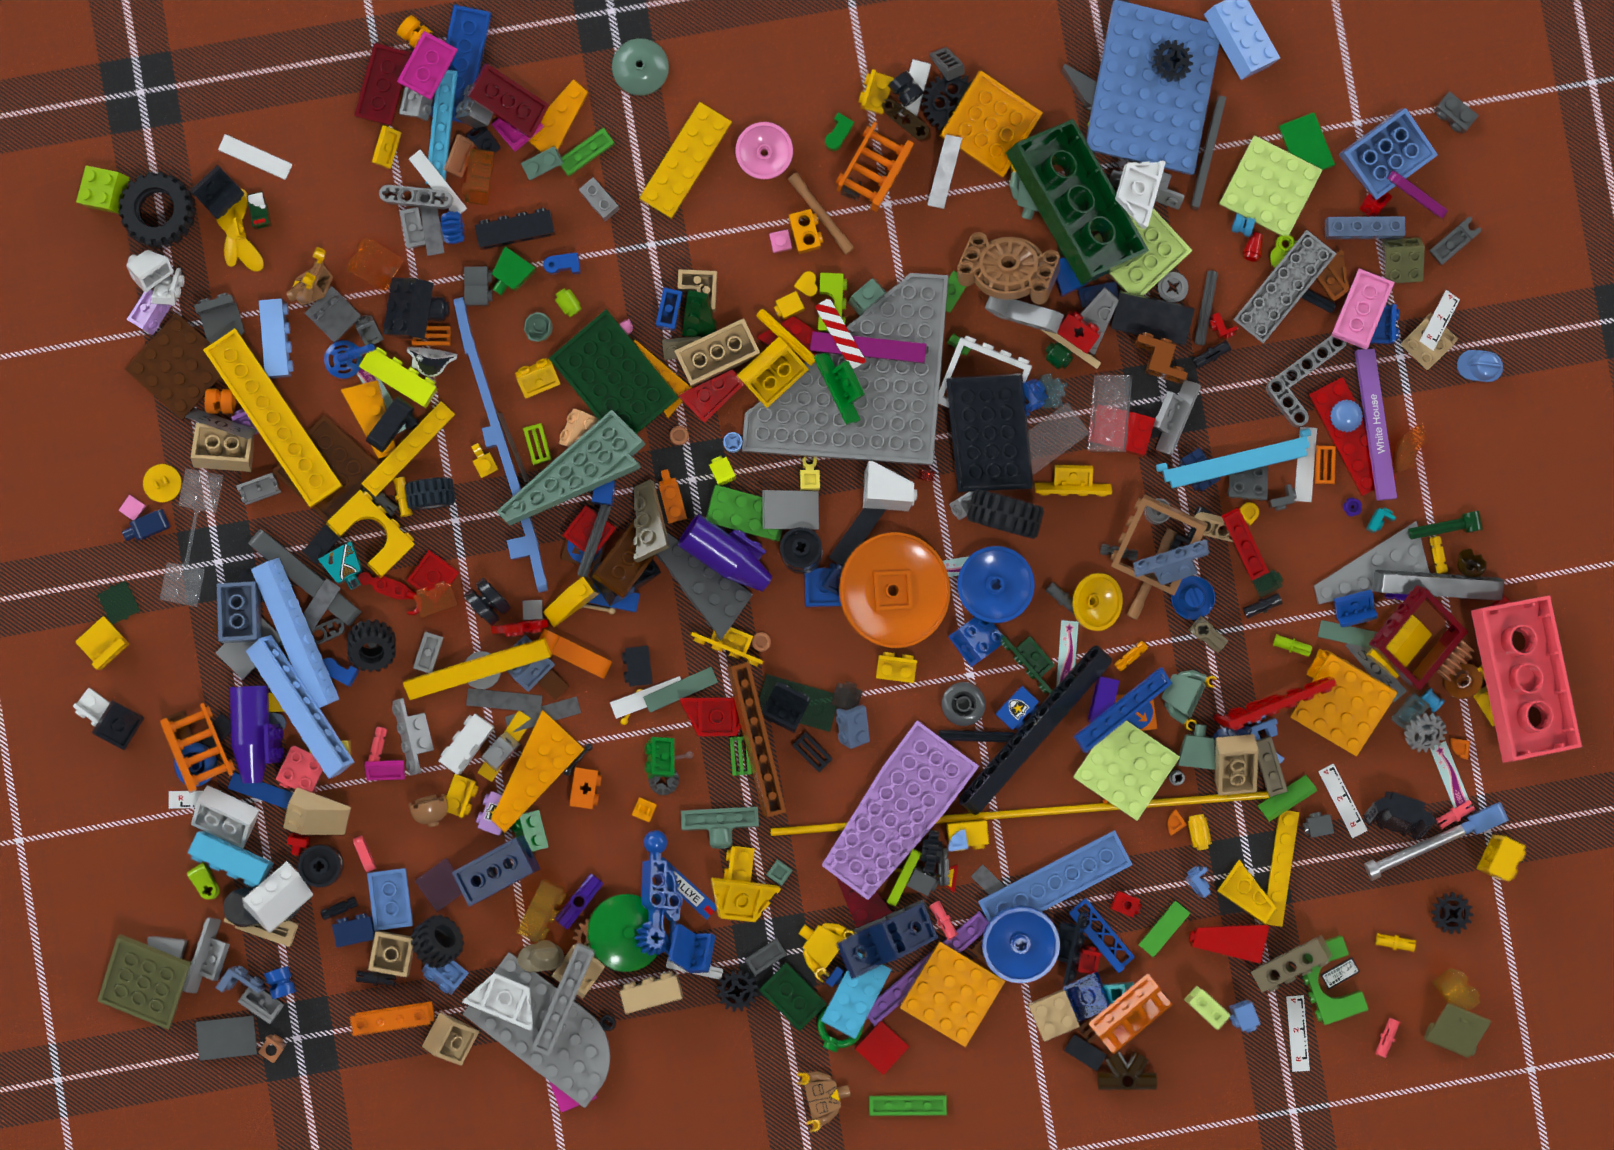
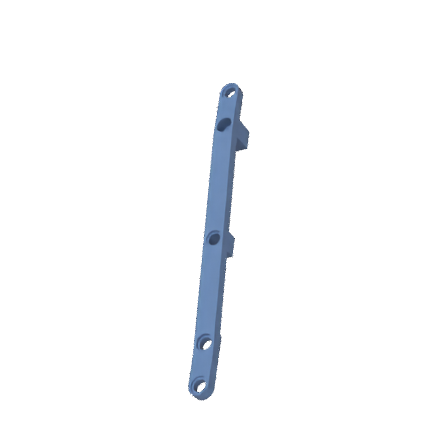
(494, 437)

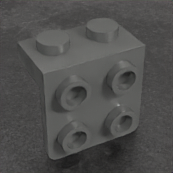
(219, 316)

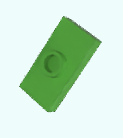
(954, 291)

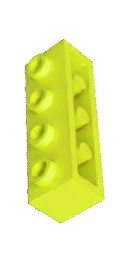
(396, 376)

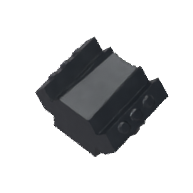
(1400, 815)

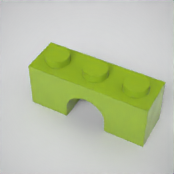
(833, 285)

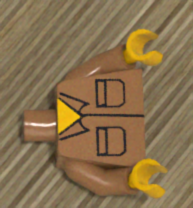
(313, 283)
(822, 1097)

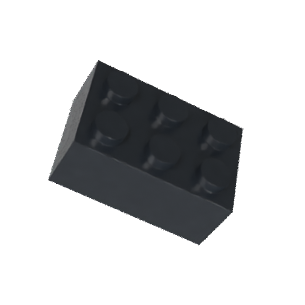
(408, 308)

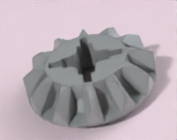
(1182, 288)

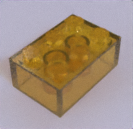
(542, 911)

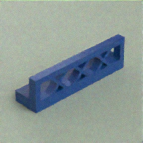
(1099, 942)

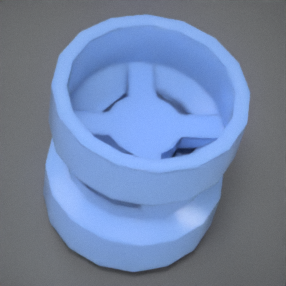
(732, 442)

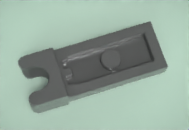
(1454, 242)

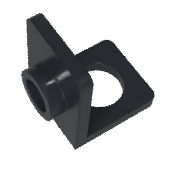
(483, 139)

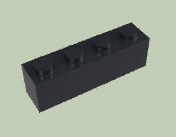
(515, 229)

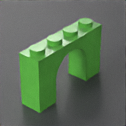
(1333, 1008)

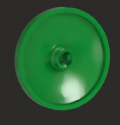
(614, 930)

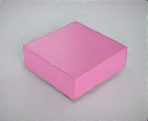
(132, 507)

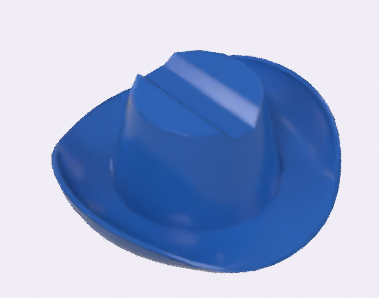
(1193, 598)
(198, 767)

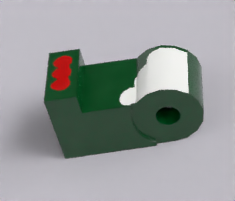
(259, 210)

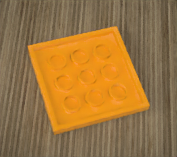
(991, 122)
(1349, 710)
(952, 994)

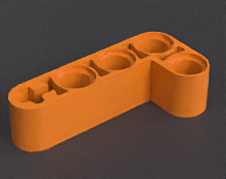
(576, 654)

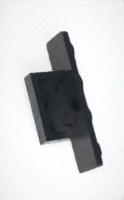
(1071, 940)

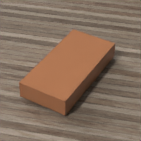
(456, 160)

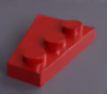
(711, 394)

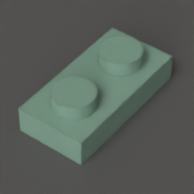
(542, 163)

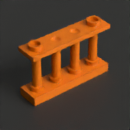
(884, 182)
(184, 762)
(1130, 1013)
(392, 1018)

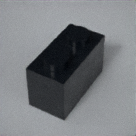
(638, 666)

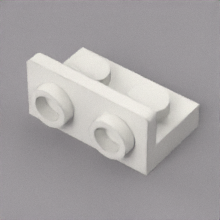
(169, 289)
(91, 706)

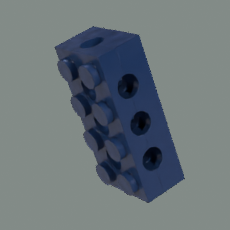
(484, 867)

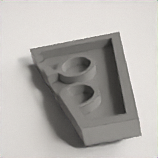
(1099, 312)

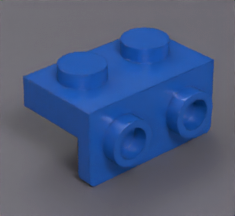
(1386, 329)
(1355, 608)

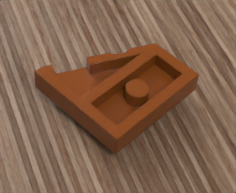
(1334, 278)

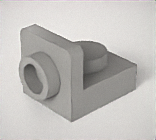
(961, 505)

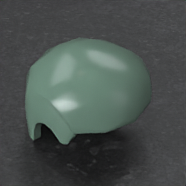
(538, 327)

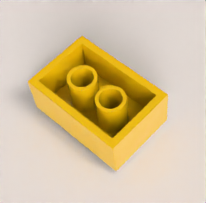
(1501, 858)

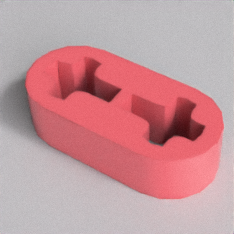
(364, 853)

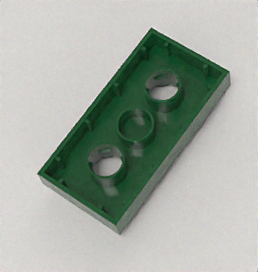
(1077, 201)

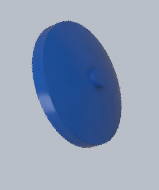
(995, 584)
(1020, 944)

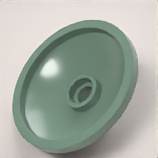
(643, 79)

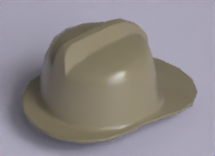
(540, 957)

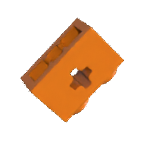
(581, 777)

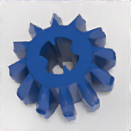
(452, 227)

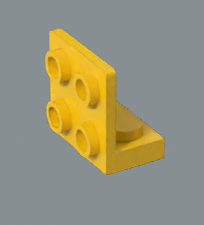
(102, 643)

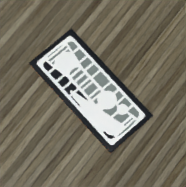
(1340, 973)

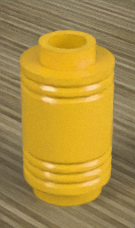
(1199, 832)

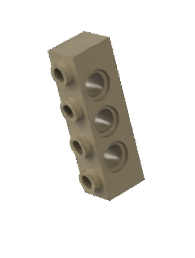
(1316, 947)

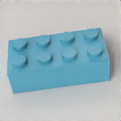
(231, 858)
(854, 1000)

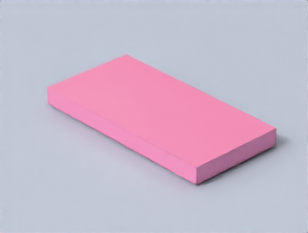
(1362, 309)

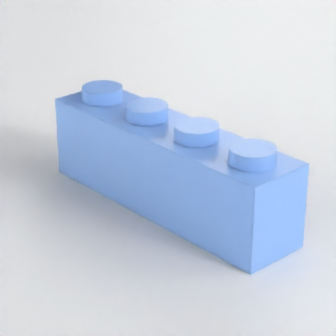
(275, 338)

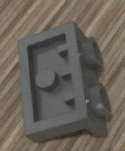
(1455, 113)

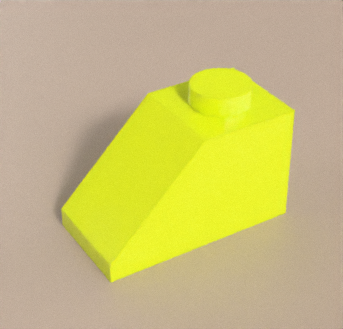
(722, 470)

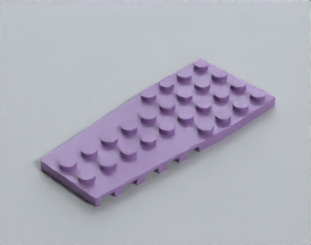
(898, 809)

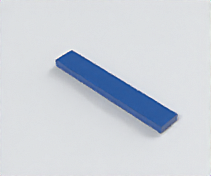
(1122, 710)

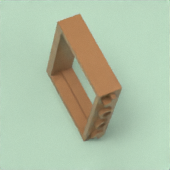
(1132, 523)

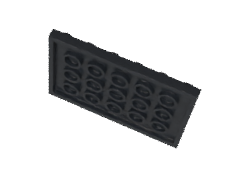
(990, 432)

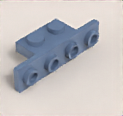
(1173, 564)

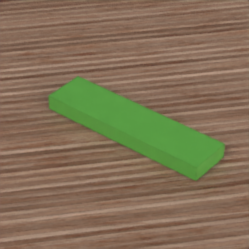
(907, 1105)

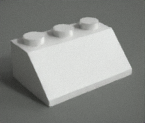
(224, 816)
(277, 897)

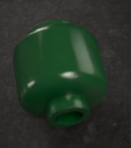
(1058, 355)

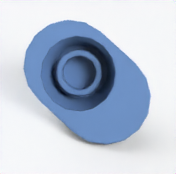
(1480, 365)

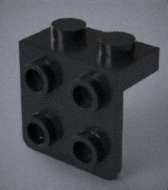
(217, 192)
(785, 707)

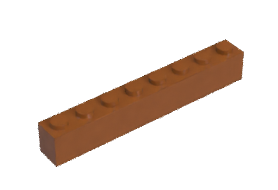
(756, 739)

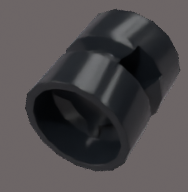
(903, 82)

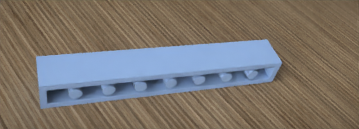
(294, 631)
(299, 706)

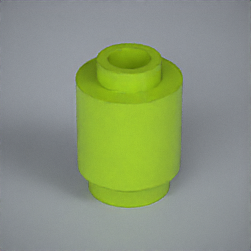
(568, 302)

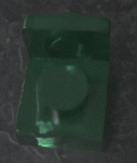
(1267, 583)

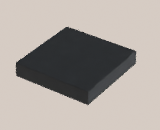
(118, 725)

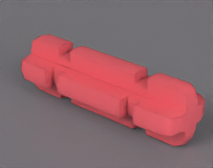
(378, 743)

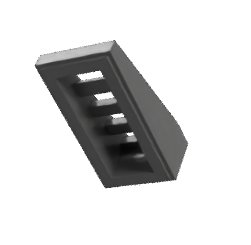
(948, 72)

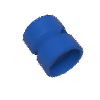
(280, 982)

